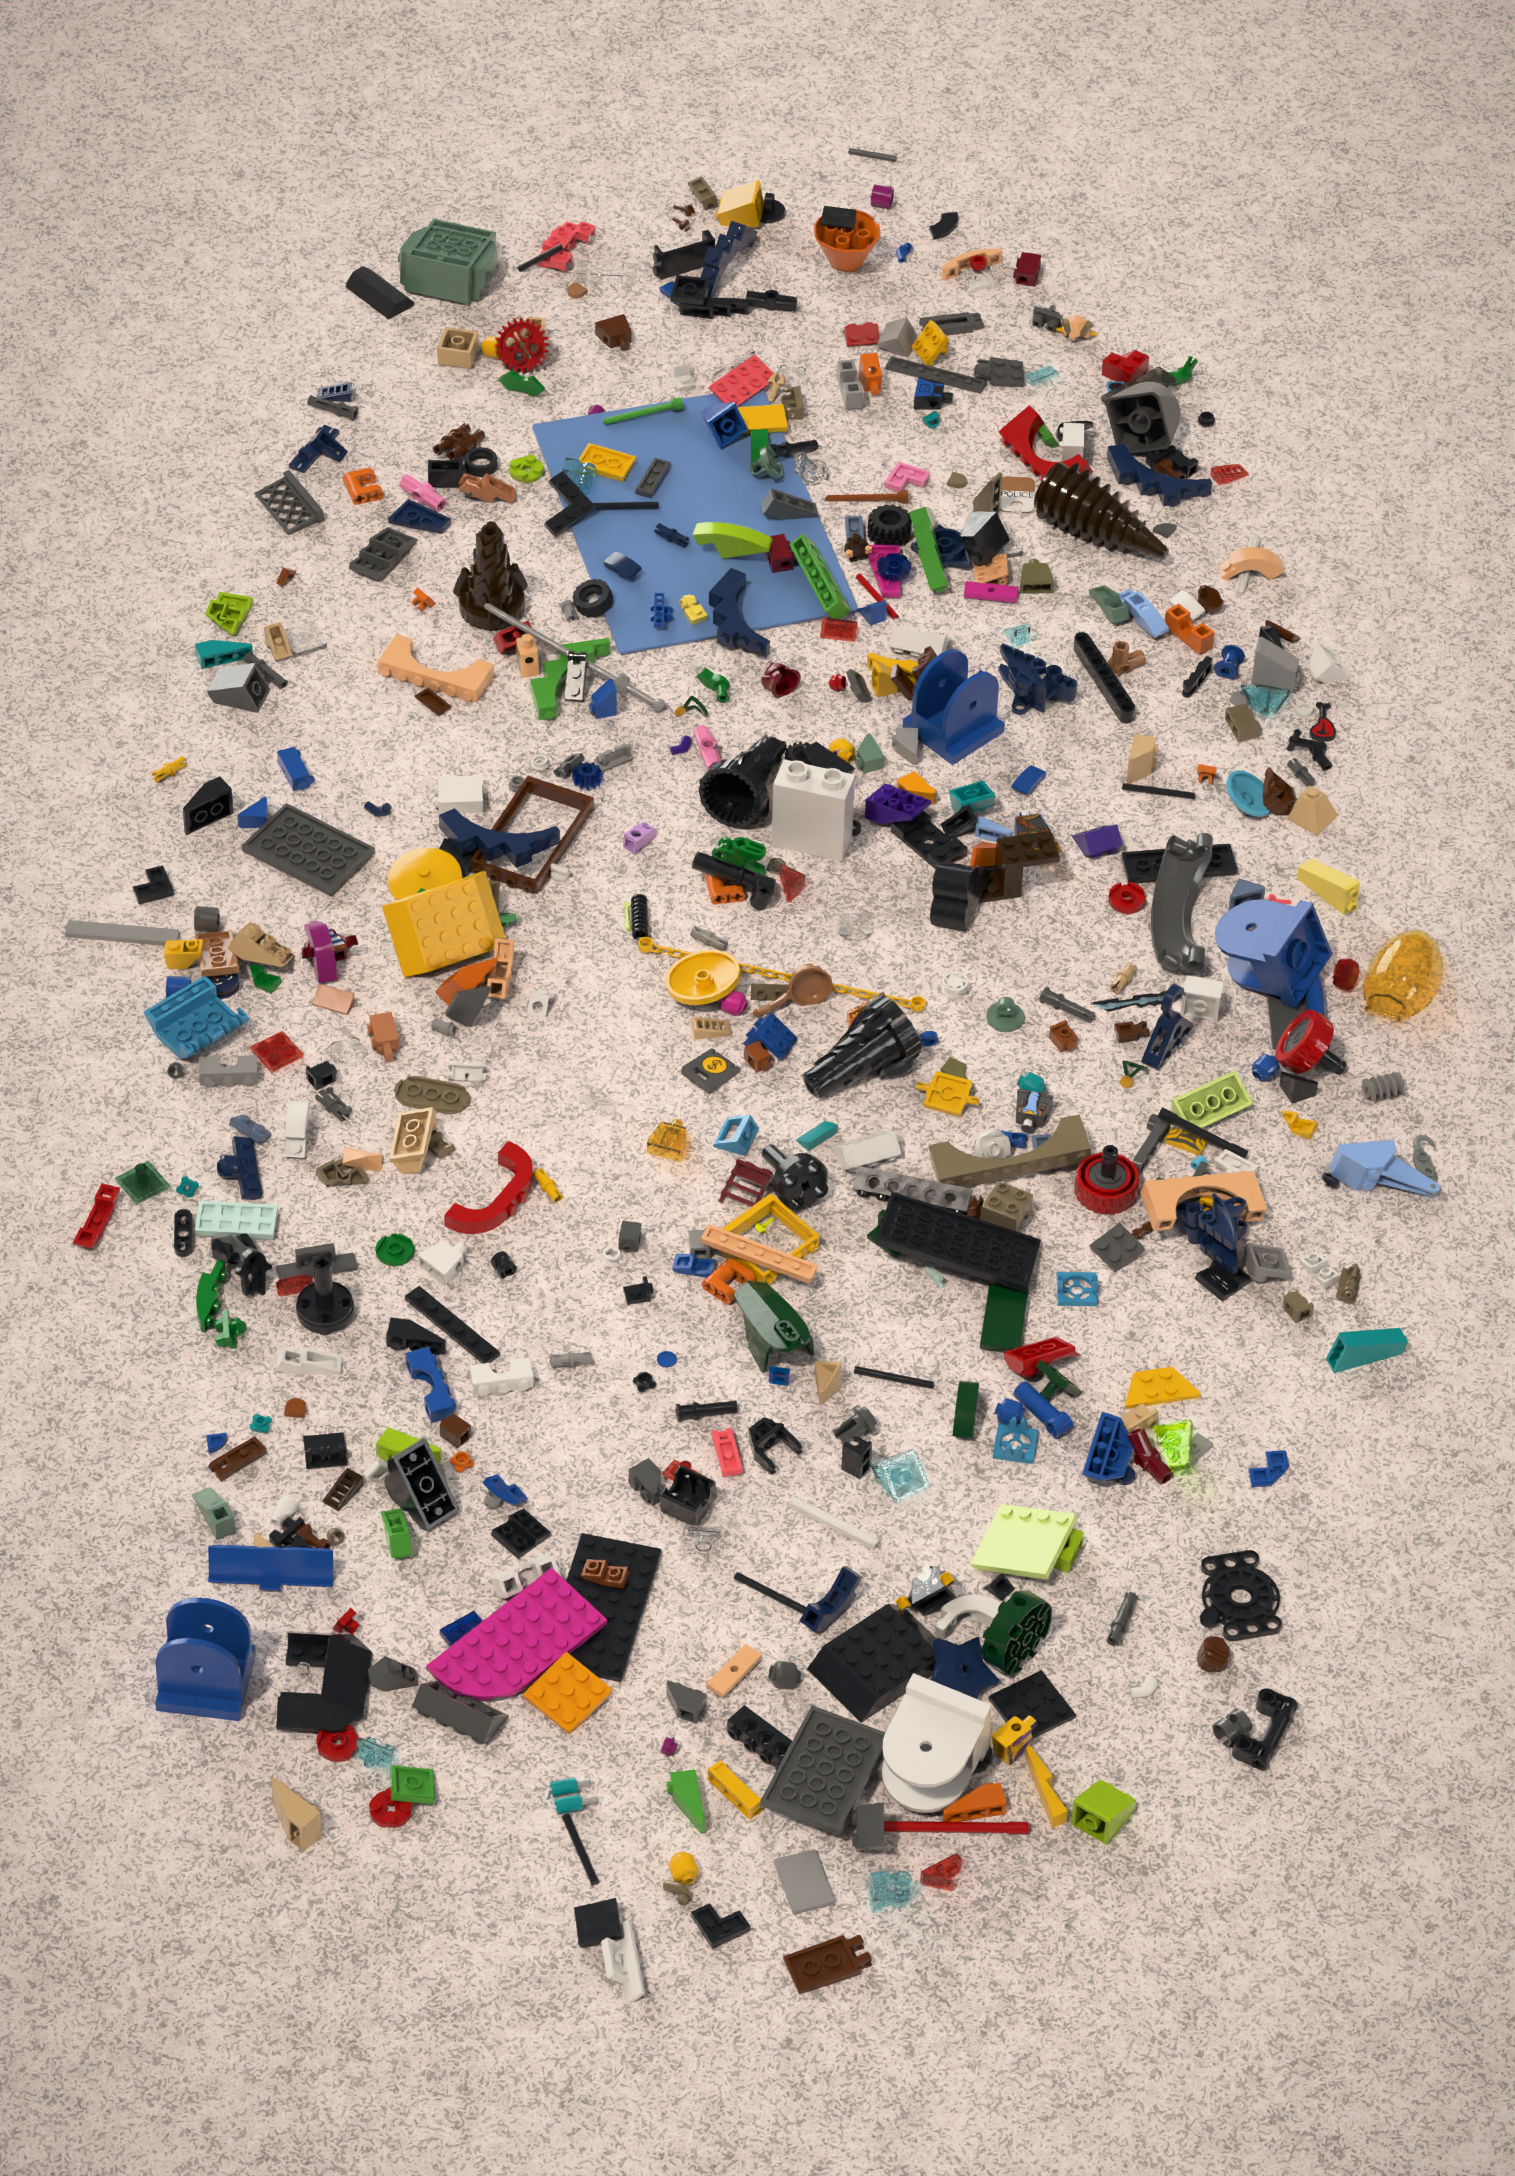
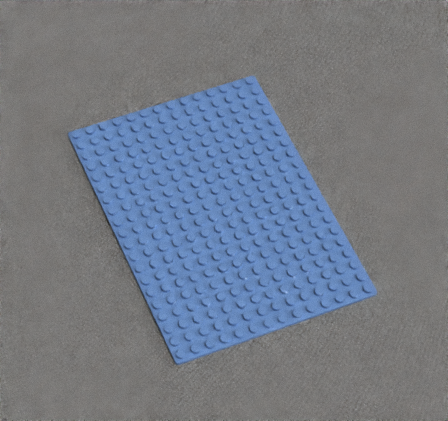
(698, 488)

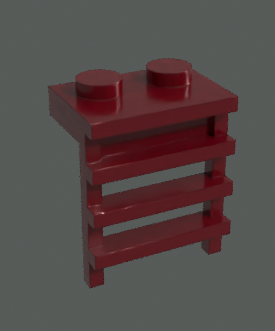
(751, 1173)

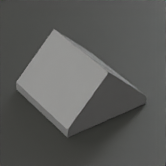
(898, 337)

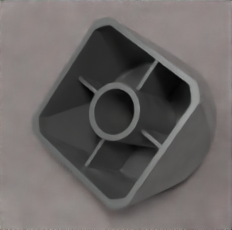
(1144, 411)

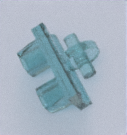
(373, 1753)

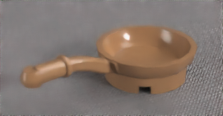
(806, 987)

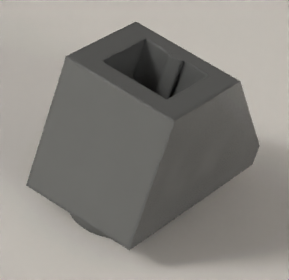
(646, 1479)
(392, 1675)
(686, 1702)

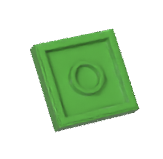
(412, 1784)

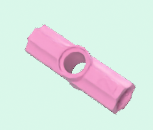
(422, 492)
(706, 745)

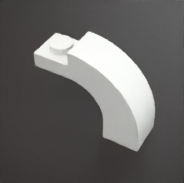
(296, 1127)
(963, 1609)

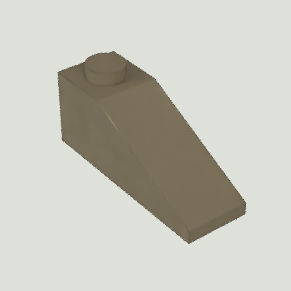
(990, 497)

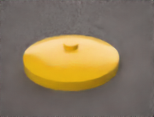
(422, 869)
(703, 977)

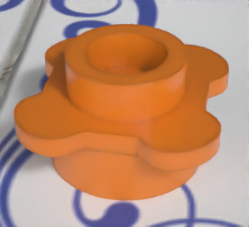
(461, 1456)

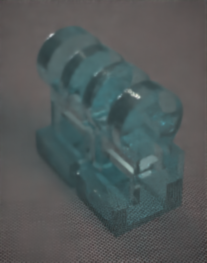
(580, 473)
(889, 1890)

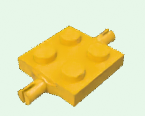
(947, 1094)

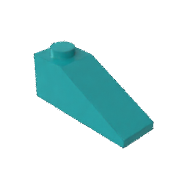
(218, 652)

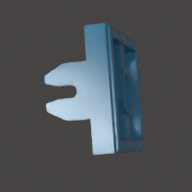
(1090, 1277)
(1017, 1454)

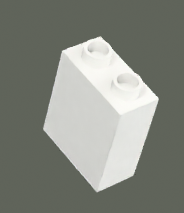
(812, 809)

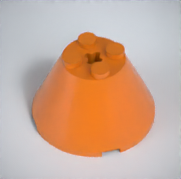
(847, 247)

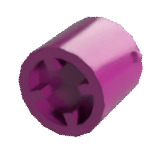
(882, 196)

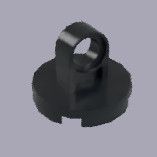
(772, 210)

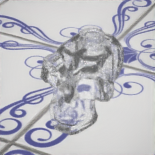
(812, 470)

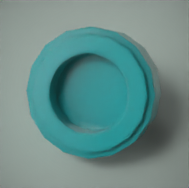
(934, 415)

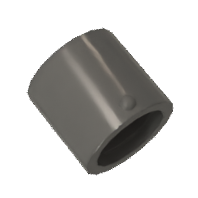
(206, 918)

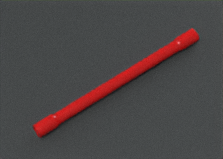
(1011, 1827)

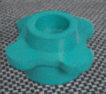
(185, 1181)
(262, 1427)

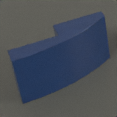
(623, 565)

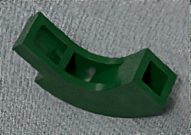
(965, 1409)

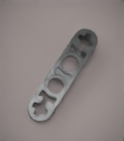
(1158, 1131)

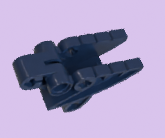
(1028, 687)
(1220, 1222)

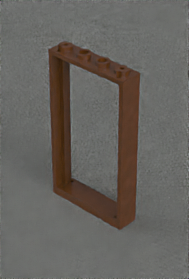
(548, 791)

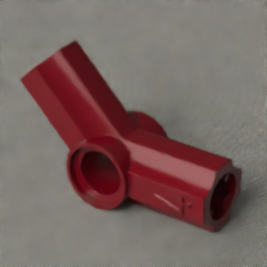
(1148, 1456)

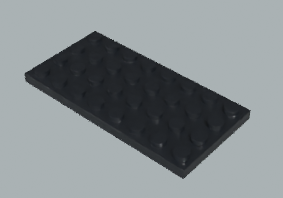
(958, 1241)
(610, 1647)

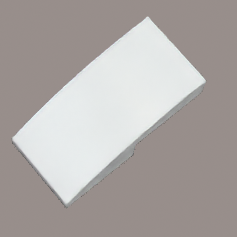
(1188, 603)
(1319, 1269)

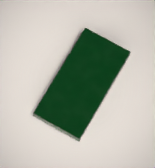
(1003, 1318)

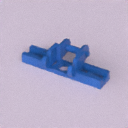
(665, 611)

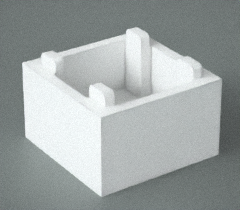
(1072, 440)
(1202, 998)

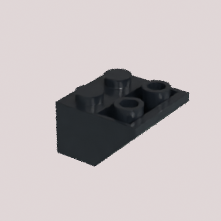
(445, 473)

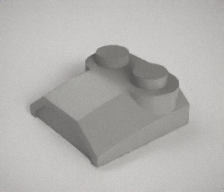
(1265, 1262)

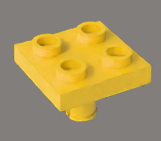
(931, 343)

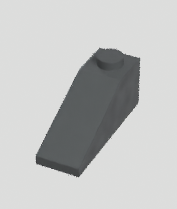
(786, 506)

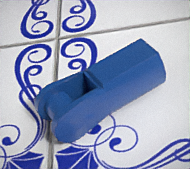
(1016, 1139)

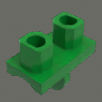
(230, 1328)

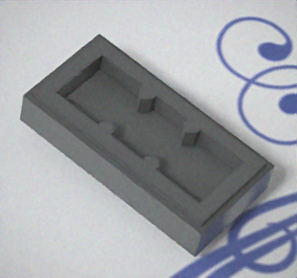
(858, 686)

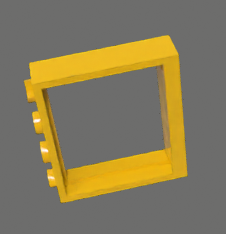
(772, 1205)

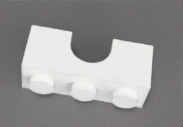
(486, 1381)
(515, 1579)

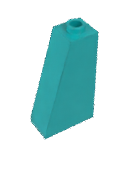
(1365, 1347)

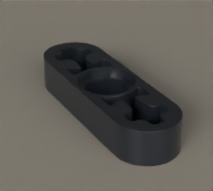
(178, 1227)

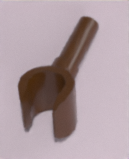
(688, 209)
(682, 224)

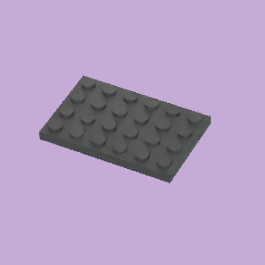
(308, 849)
(824, 1770)

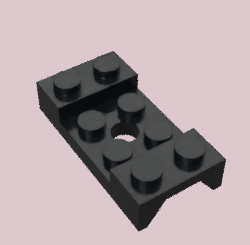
(920, 829)

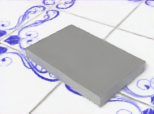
(804, 1882)

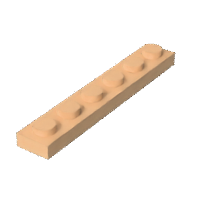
(759, 1253)

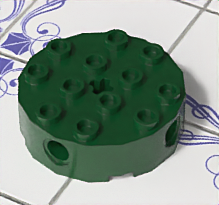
(1016, 1631)

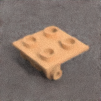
(995, 569)

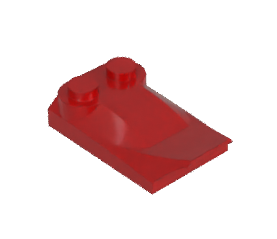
(1025, 1358)

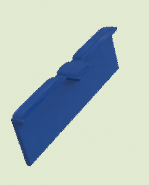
(270, 1566)

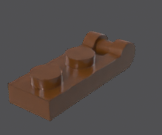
(237, 1458)

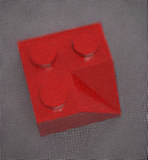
(1125, 366)

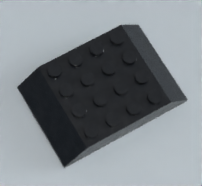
(875, 1660)

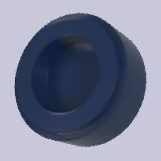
(1128, 1478)

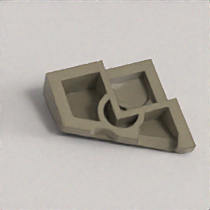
(332, 1174)

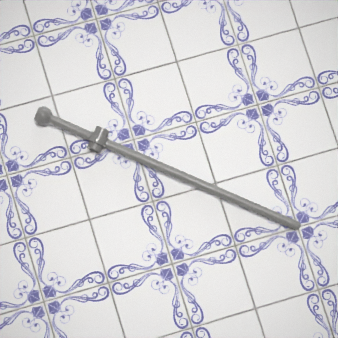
(621, 682)

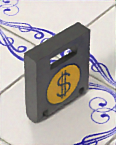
(714, 1067)

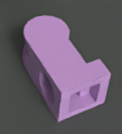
(638, 837)

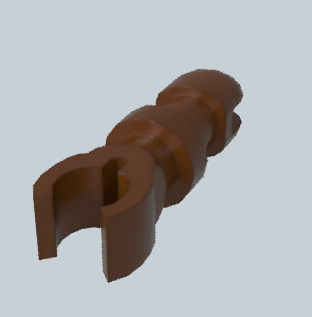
(1146, 1228)

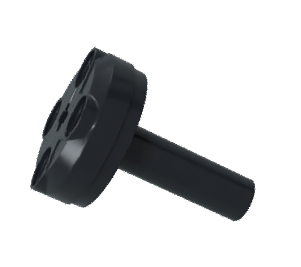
(797, 1178)
(325, 1303)

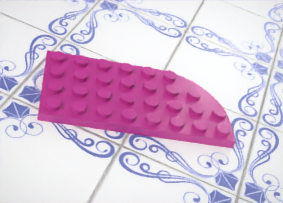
(518, 1641)

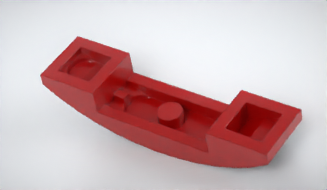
(99, 1216)

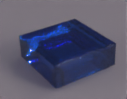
(779, 1376)

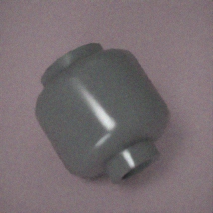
(784, 1674)

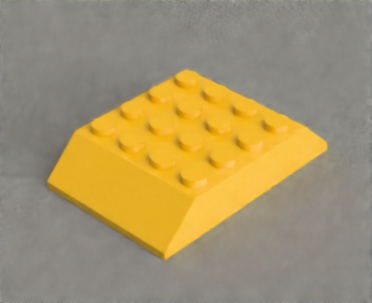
(444, 924)

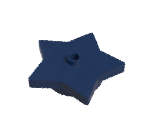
(950, 547)
(962, 1667)

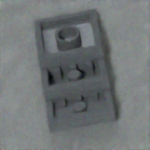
(382, 553)

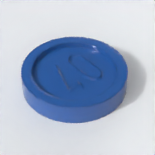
(666, 1359)

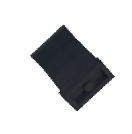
(682, 259)

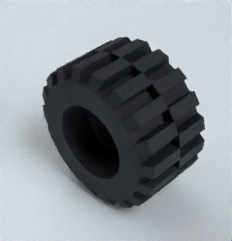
(889, 525)

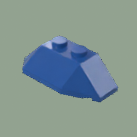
(1108, 1450)

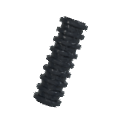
(639, 916)

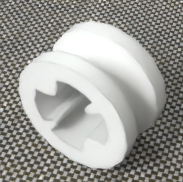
(611, 1260)

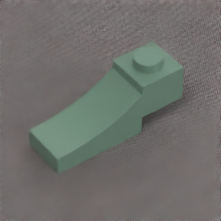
(1110, 603)

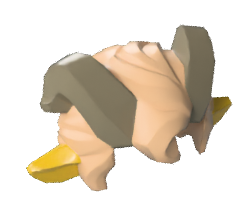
(1076, 327)

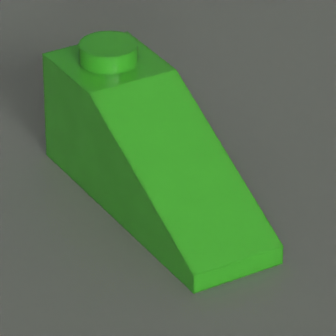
(396, 1533)
(686, 1795)

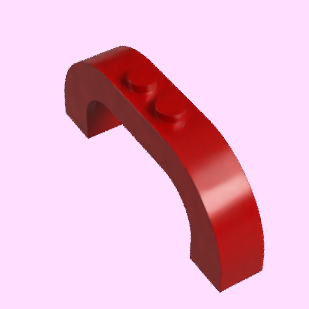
(516, 1191)

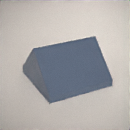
(1246, 891)

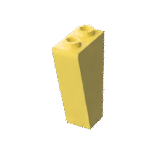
(1331, 885)

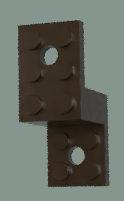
(1011, 857)

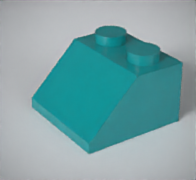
(977, 795)

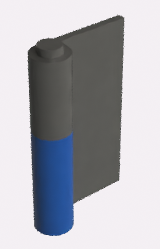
(1281, 1015)

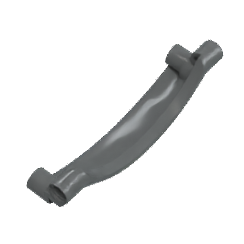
(1173, 902)

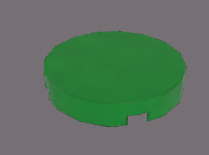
(395, 1255)

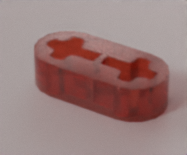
(293, 1284)

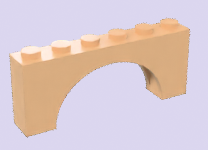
(463, 683)
(1164, 1195)

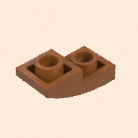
(600, 1573)

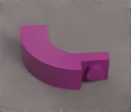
(322, 951)

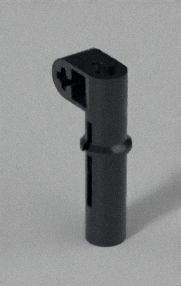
(760, 884)

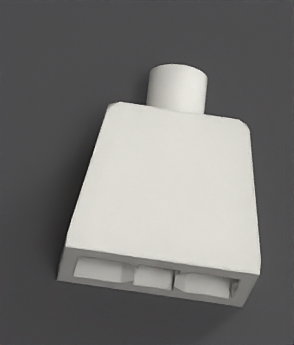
(442, 1261)

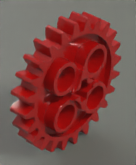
(509, 353)

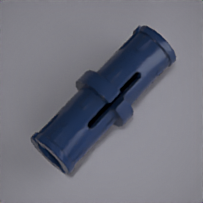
(671, 535)

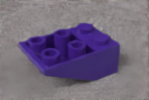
(893, 805)

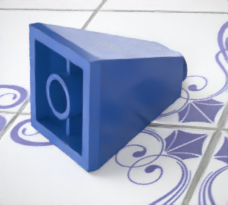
(724, 422)

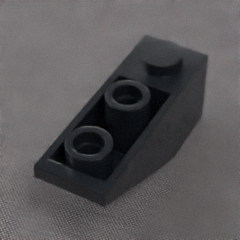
(403, 1330)

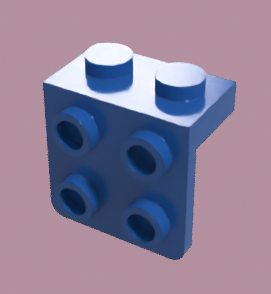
(772, 1035)

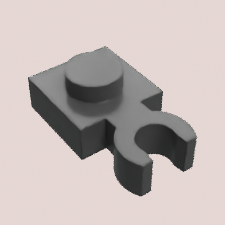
(568, 764)

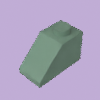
(869, 755)

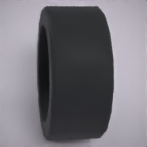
(480, 453)

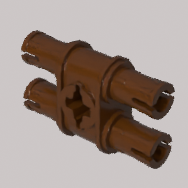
(458, 442)

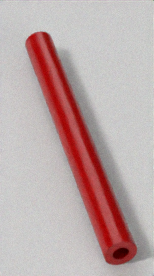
(876, 595)

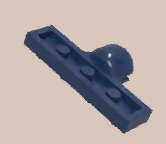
(242, 1167)

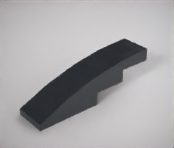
(716, 306)

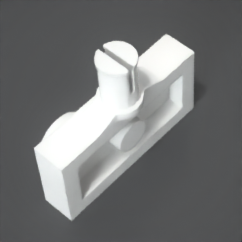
(1233, 1163)

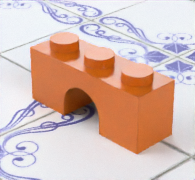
(1179, 623)

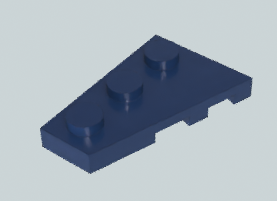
(420, 517)

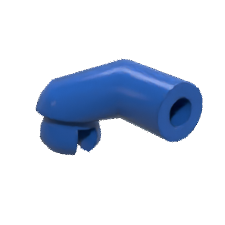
(902, 251)

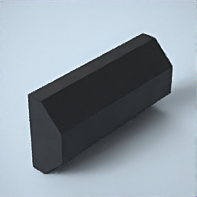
(378, 292)

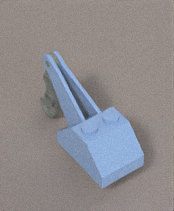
(1374, 1162)

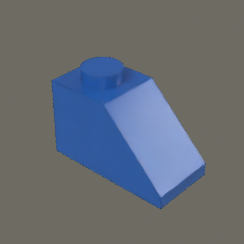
(604, 701)

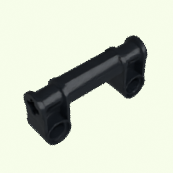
(1274, 1706)

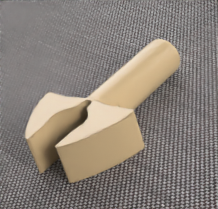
(775, 385)

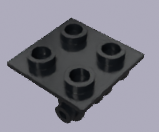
(325, 1450)

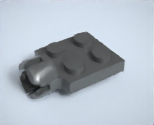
(1000, 371)

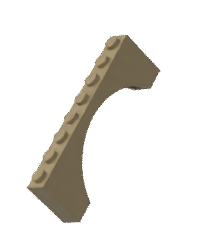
(1064, 1148)

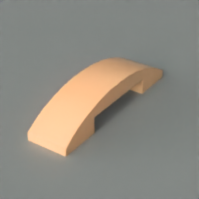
(962, 262)

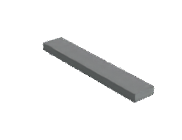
(120, 932)

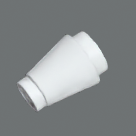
(286, 1508)

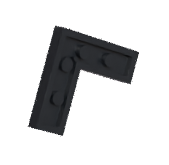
(578, 507)

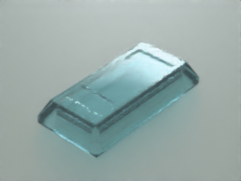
(1041, 375)

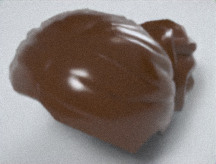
(1209, 599)

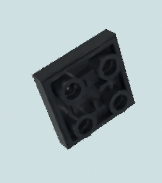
(598, 1922)

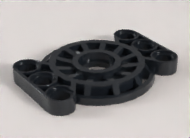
(1245, 1577)

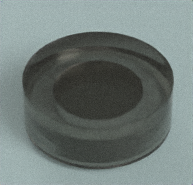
(774, 865)

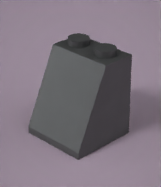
(239, 687)

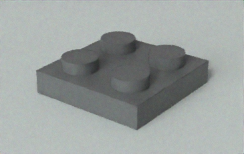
(1117, 1247)

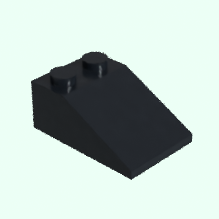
(208, 805)

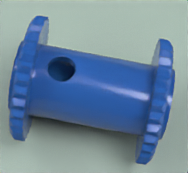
(1231, 656)

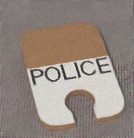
(1017, 490)

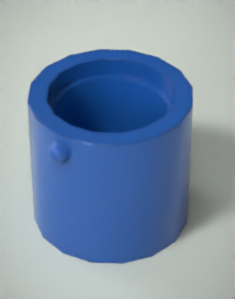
(176, 983)

